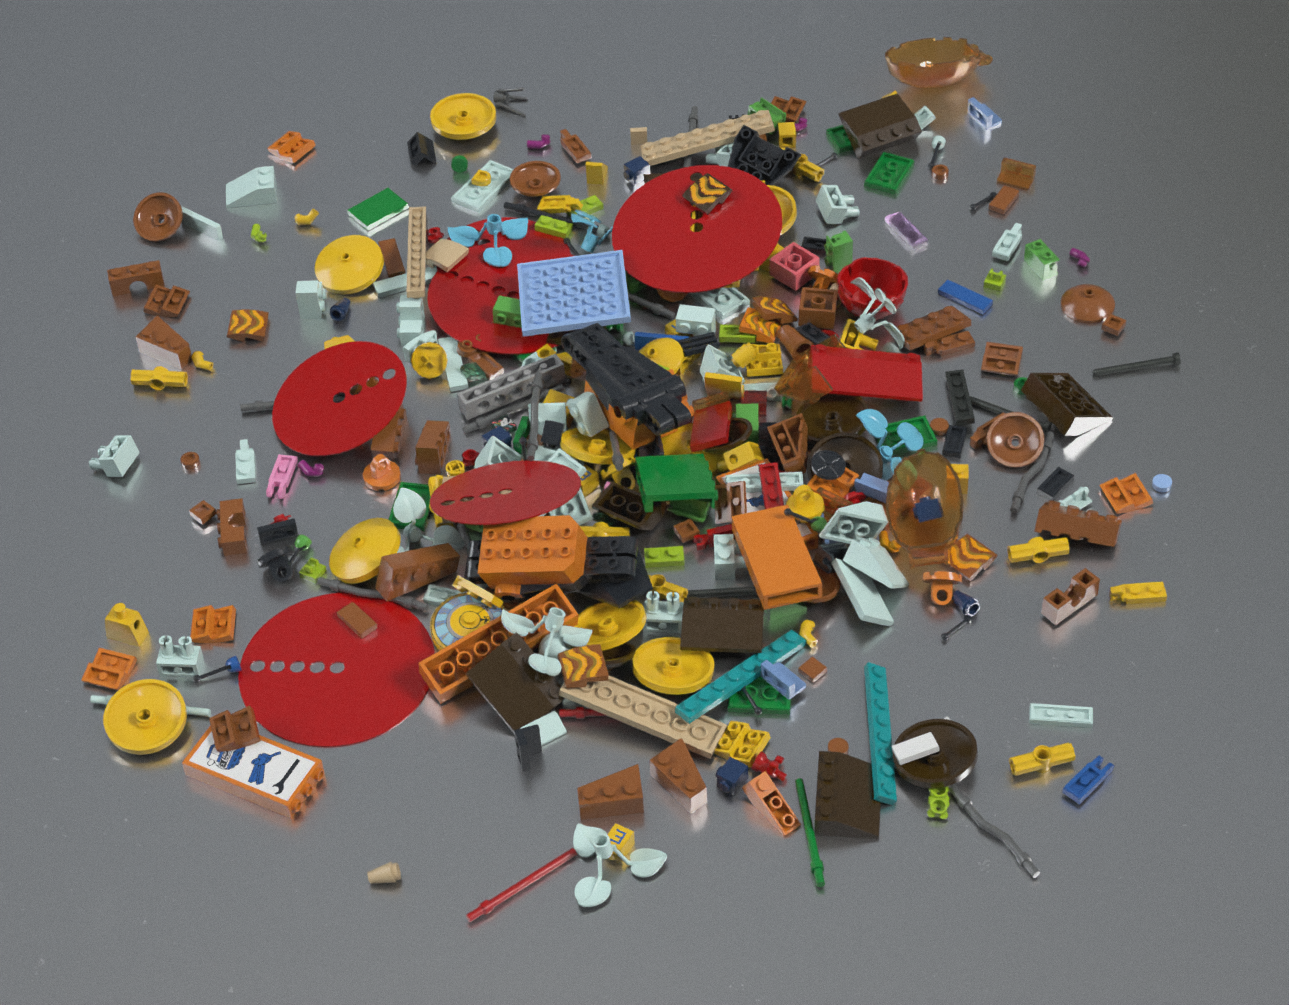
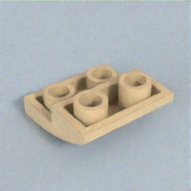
(445, 254)

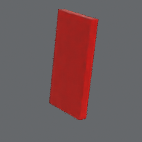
(711, 426)

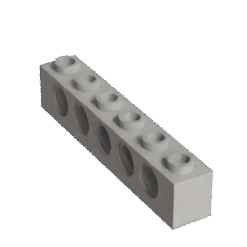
(509, 387)

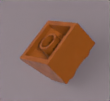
(818, 307)

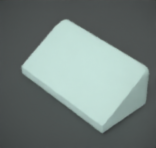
(550, 727)

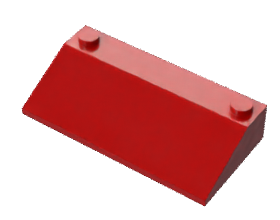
(869, 372)

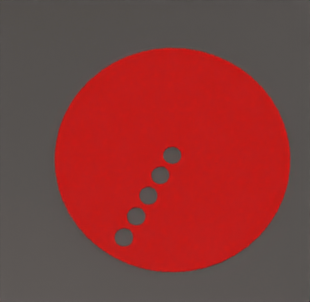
(672, 258)
(468, 311)
(330, 708)

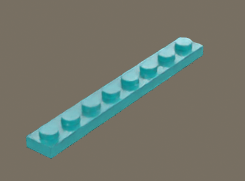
(738, 677)
(880, 734)

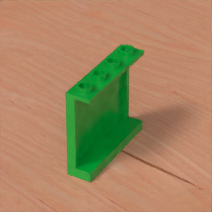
(674, 479)

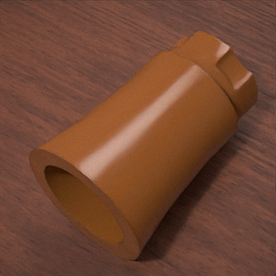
(793, 340)

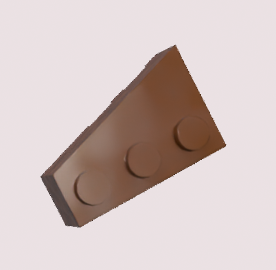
(791, 443)
(432, 447)
(612, 795)

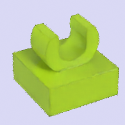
(995, 280)
(312, 570)

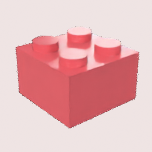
(792, 265)

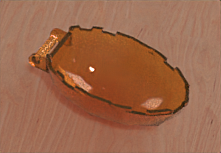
(934, 62)
(916, 478)

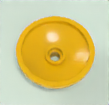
(664, 352)

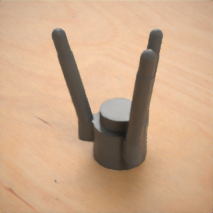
(502, 97)

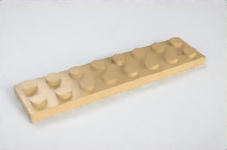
(704, 138)
(647, 713)

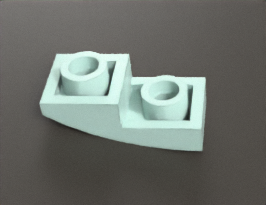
(409, 348)

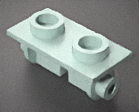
(772, 395)
(1078, 498)

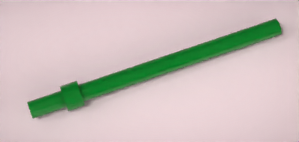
(816, 865)

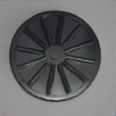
(828, 465)

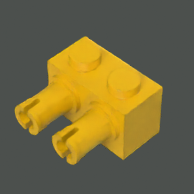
(853, 338)

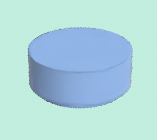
(1162, 483)

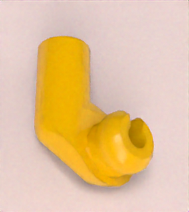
(306, 219)
(199, 361)
(891, 547)
(805, 632)

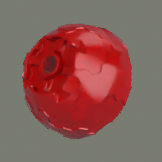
(878, 274)

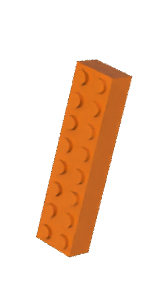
(447, 668)

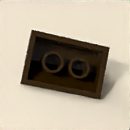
(627, 507)

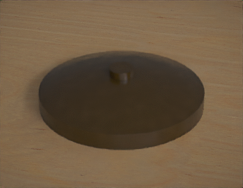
(833, 415)
(857, 451)
(950, 764)

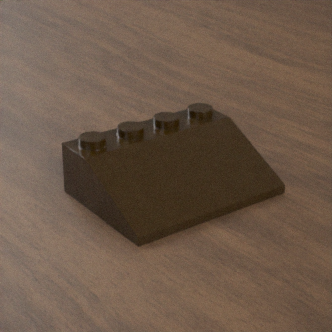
(879, 125)
(1064, 402)
(722, 625)
(513, 686)
(845, 797)

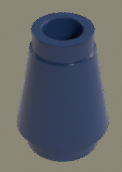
(339, 310)
(966, 603)

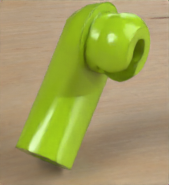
(257, 235)

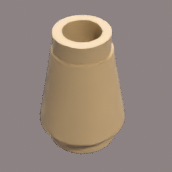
(385, 874)

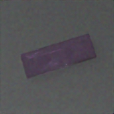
(906, 230)

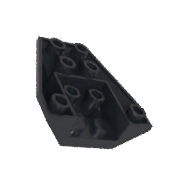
(761, 157)
(621, 593)

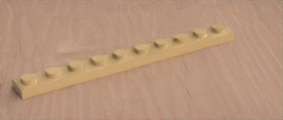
(416, 252)

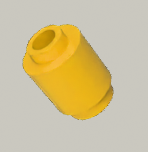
(744, 355)

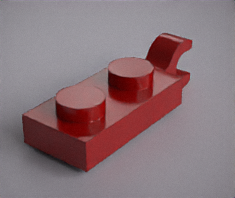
(708, 539)

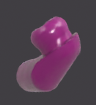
(802, 124)
(545, 140)
(1081, 256)
(315, 471)

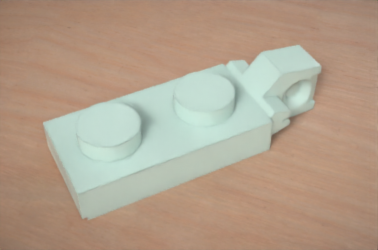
(1008, 243)
(245, 463)

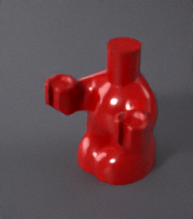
(763, 764)

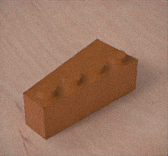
(1078, 523)
(415, 568)

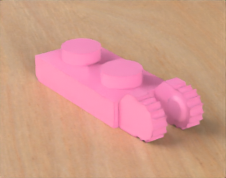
(281, 475)

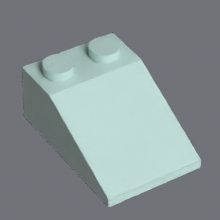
(252, 188)
(855, 522)
(875, 562)

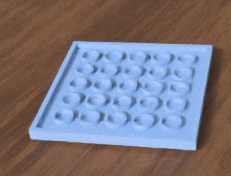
(573, 293)

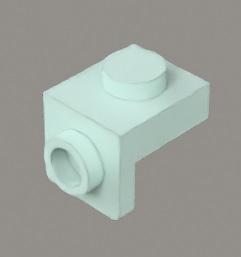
(924, 117)

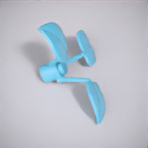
(590, 240)
(496, 256)
(876, 423)

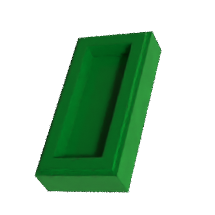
(522, 431)

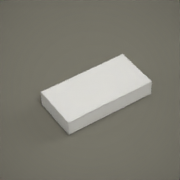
(915, 748)

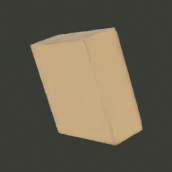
(638, 135)

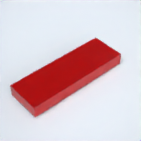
(770, 485)

